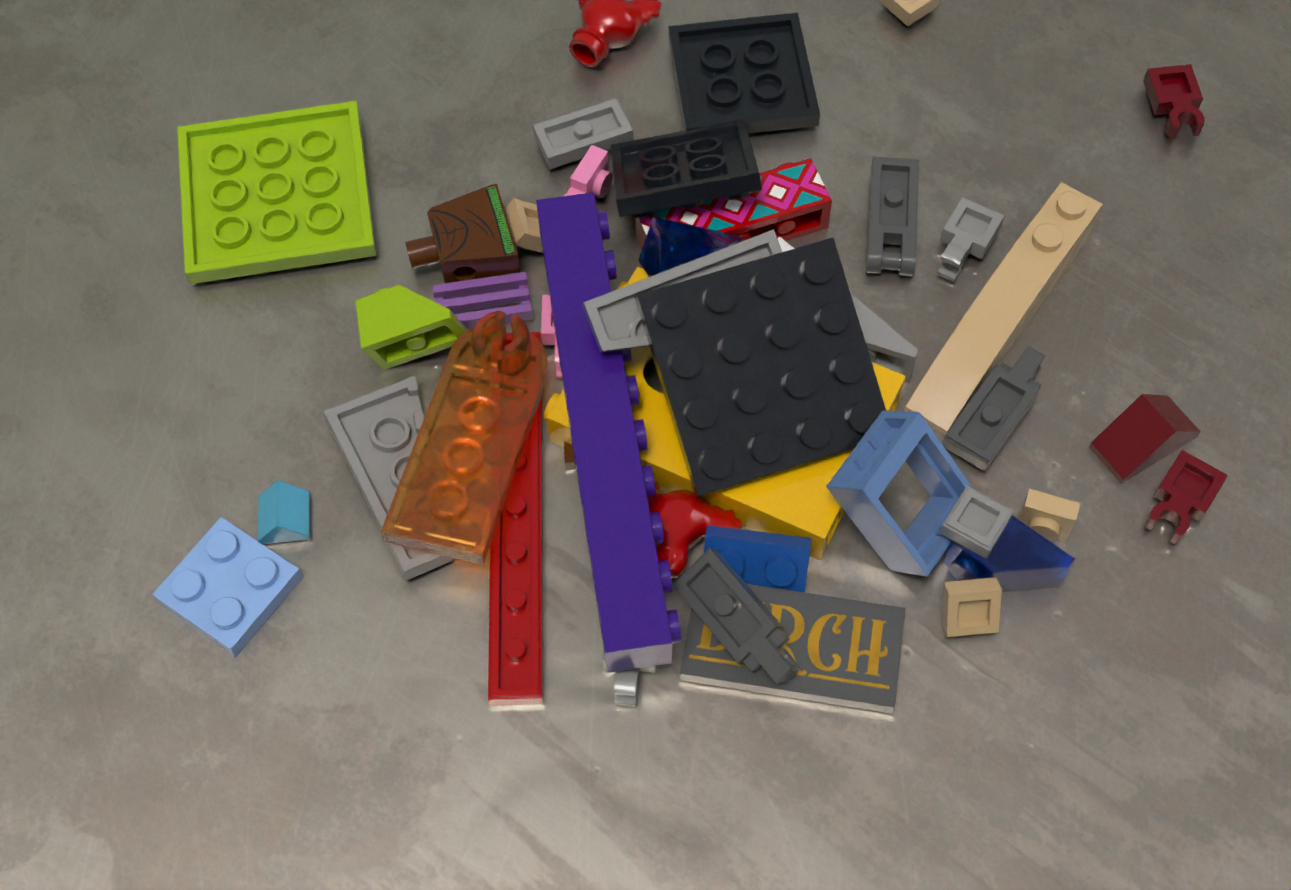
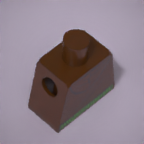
(468, 238)

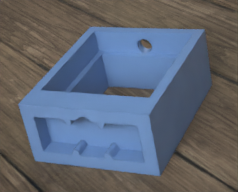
(872, 466)

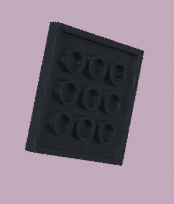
(762, 365)

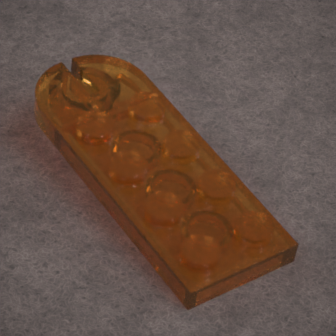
(470, 442)

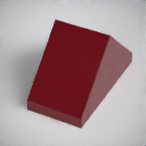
(1143, 436)

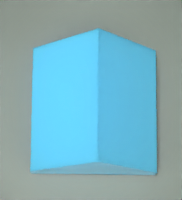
(283, 514)

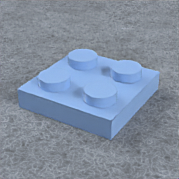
(228, 586)

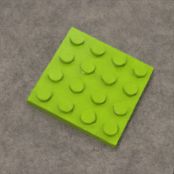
(274, 192)

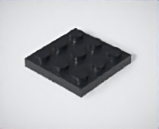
(745, 72)
(684, 169)

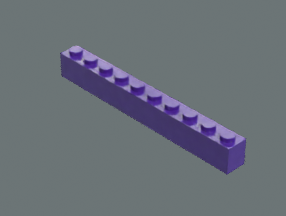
(607, 443)

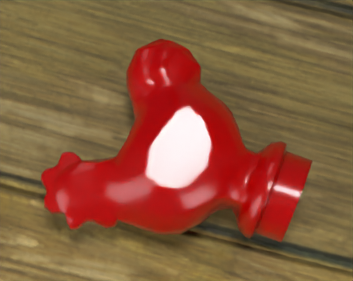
(609, 26)
(685, 524)

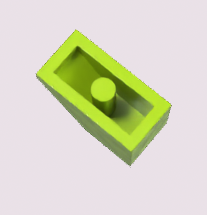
(404, 326)

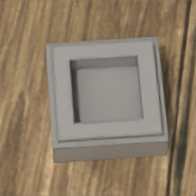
(976, 521)

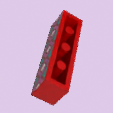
(790, 203)

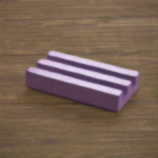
(483, 294)

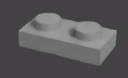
(572, 134)

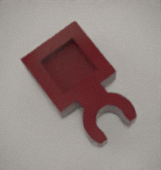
(1175, 93)
(1185, 493)

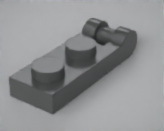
(893, 215)

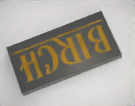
(842, 645)

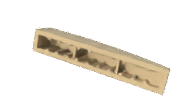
(1005, 306)

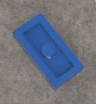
(763, 557)

